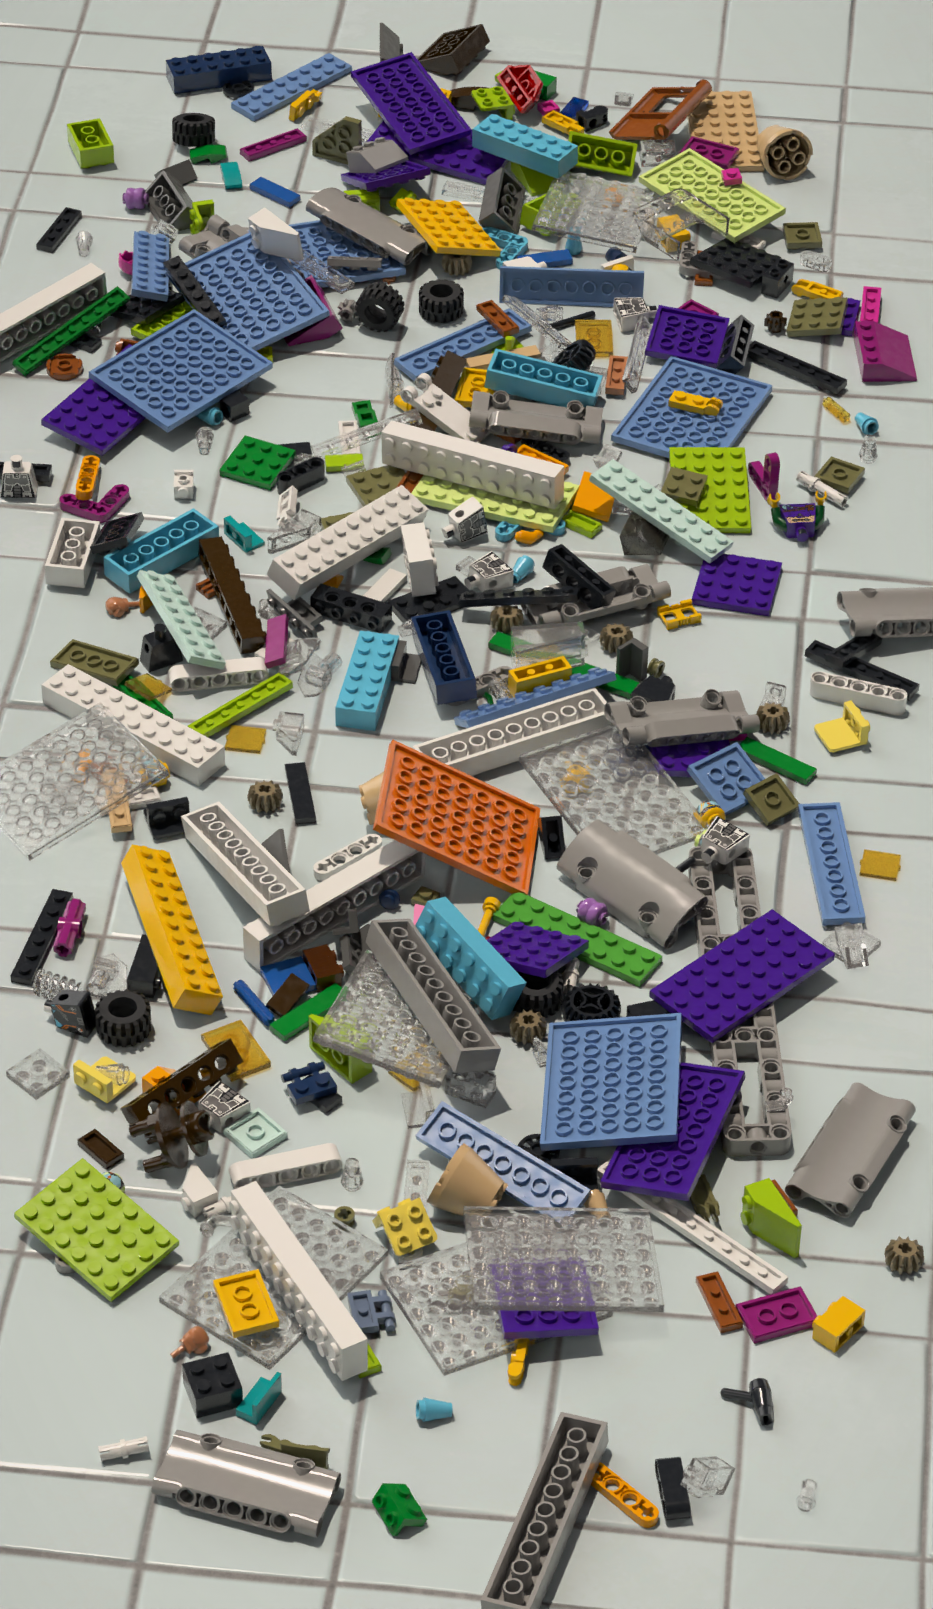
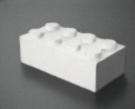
(70, 553)
(419, 559)

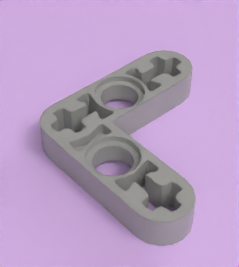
(690, 270)

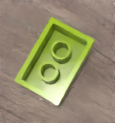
(90, 143)

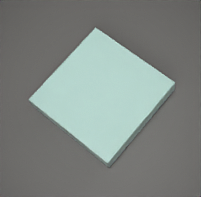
(255, 1133)

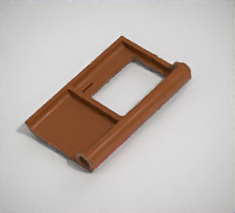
(645, 124)

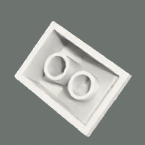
(274, 236)

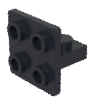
(165, 817)
(580, 1169)

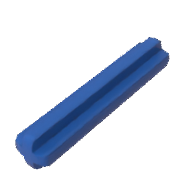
(254, 1002)

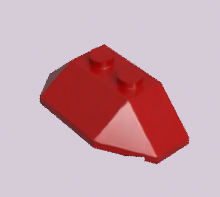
(521, 85)

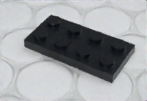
(117, 533)
(445, 599)

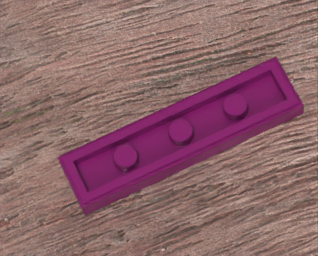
(273, 144)
(276, 641)

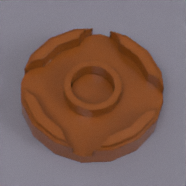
(64, 367)

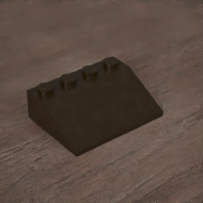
(454, 50)

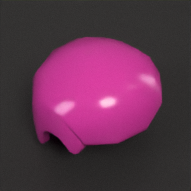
(125, 262)

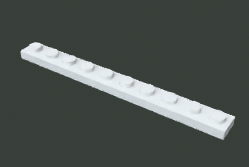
(710, 1239)

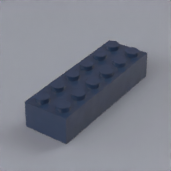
(218, 68)
(443, 657)

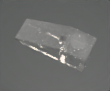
(294, 531)

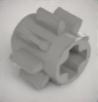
(347, 310)

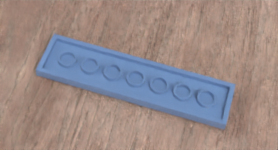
(291, 87)
(148, 272)
(569, 285)
(465, 343)
(539, 696)
(831, 863)
(527, 1176)

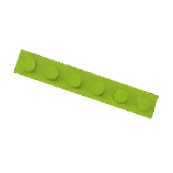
(242, 705)

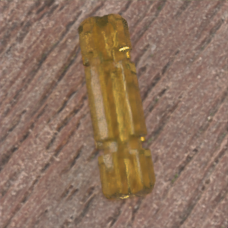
(836, 409)

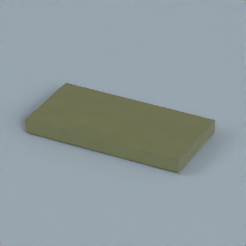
(96, 661)

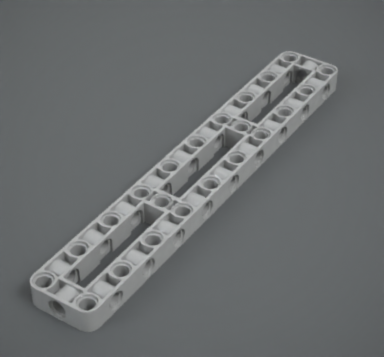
(753, 1041)

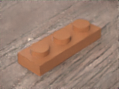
(615, 373)

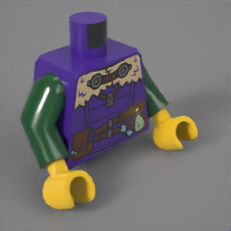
(798, 519)

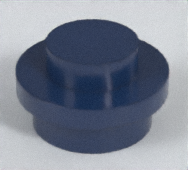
(389, 899)

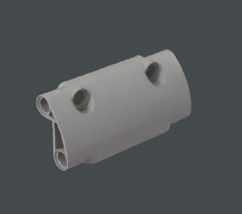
(367, 226)
(633, 589)
(631, 882)

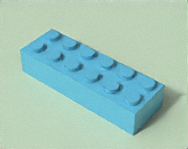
(525, 146)
(541, 380)
(159, 549)
(366, 681)
(470, 958)

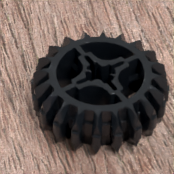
(577, 355)
(591, 1002)

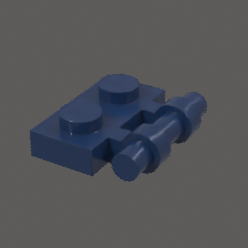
(311, 1088)

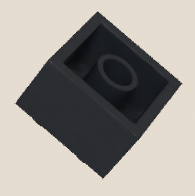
(212, 1385)

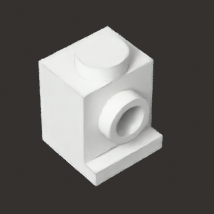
(183, 484)

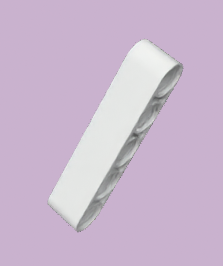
(235, 673)
(862, 693)
(287, 1166)

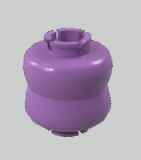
(135, 198)
(592, 912)

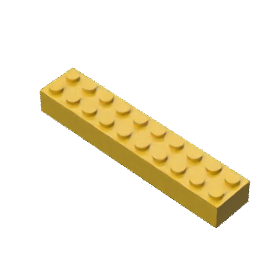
(171, 930)

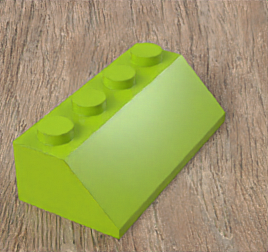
(604, 153)

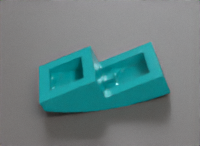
(231, 175)

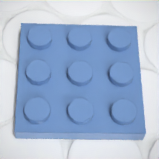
(726, 776)

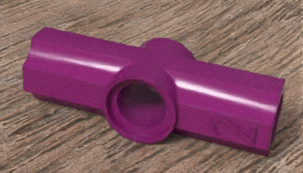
(69, 927)

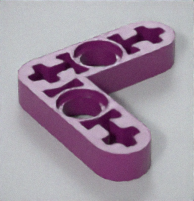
(766, 477)
(96, 511)

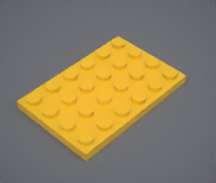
(448, 227)

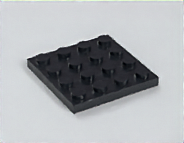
(735, 262)

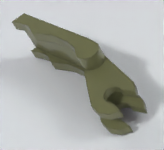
(704, 1200)
(312, 1452)

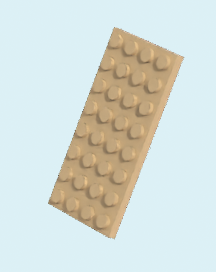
(731, 121)

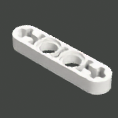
(327, 867)

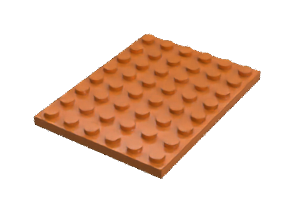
(457, 819)

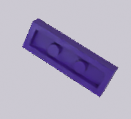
(850, 317)

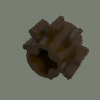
(775, 321)

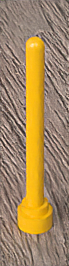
(489, 906)

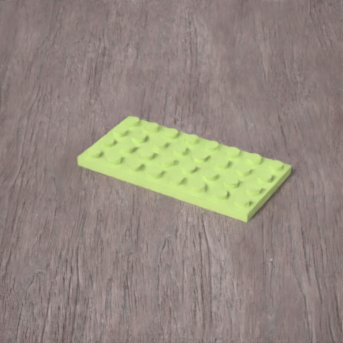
(743, 204)
(450, 495)

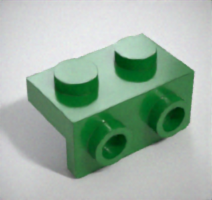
(398, 1507)

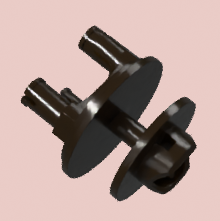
(174, 1135)

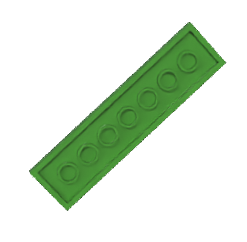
(605, 949)

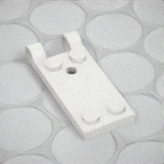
(447, 415)

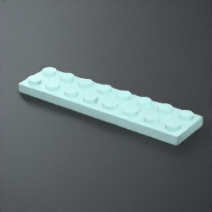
(661, 511)
(181, 619)

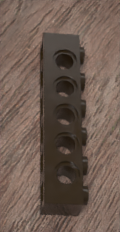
(227, 1059)

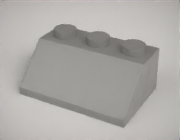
(375, 156)

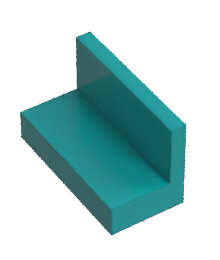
(242, 534)
(260, 1399)

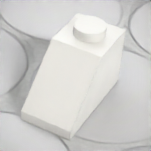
(197, 1192)

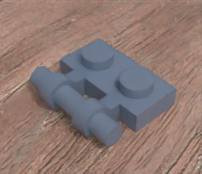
(363, 1311)

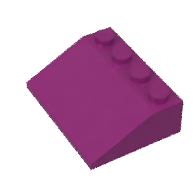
(320, 330)
(883, 353)

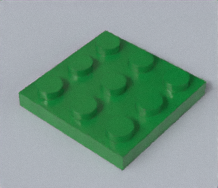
(257, 462)

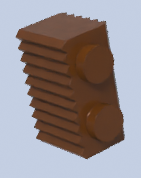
(323, 966)

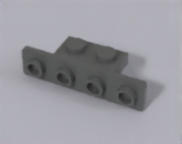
(298, 612)
(353, 948)

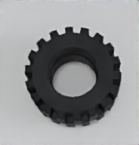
(193, 129)
(384, 297)
(441, 301)
(541, 994)
(123, 1018)

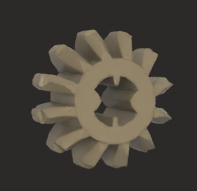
(456, 264)
(505, 617)
(614, 636)
(773, 718)
(265, 796)
(526, 1026)
(904, 1255)

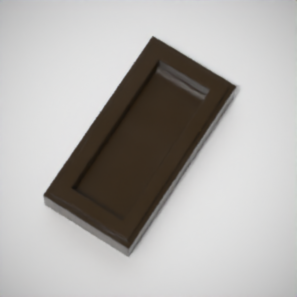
(287, 995)
(100, 1149)

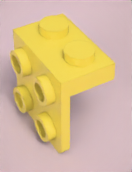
(846, 731)
(98, 1083)
(406, 1226)

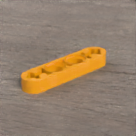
(87, 477)
(623, 1492)

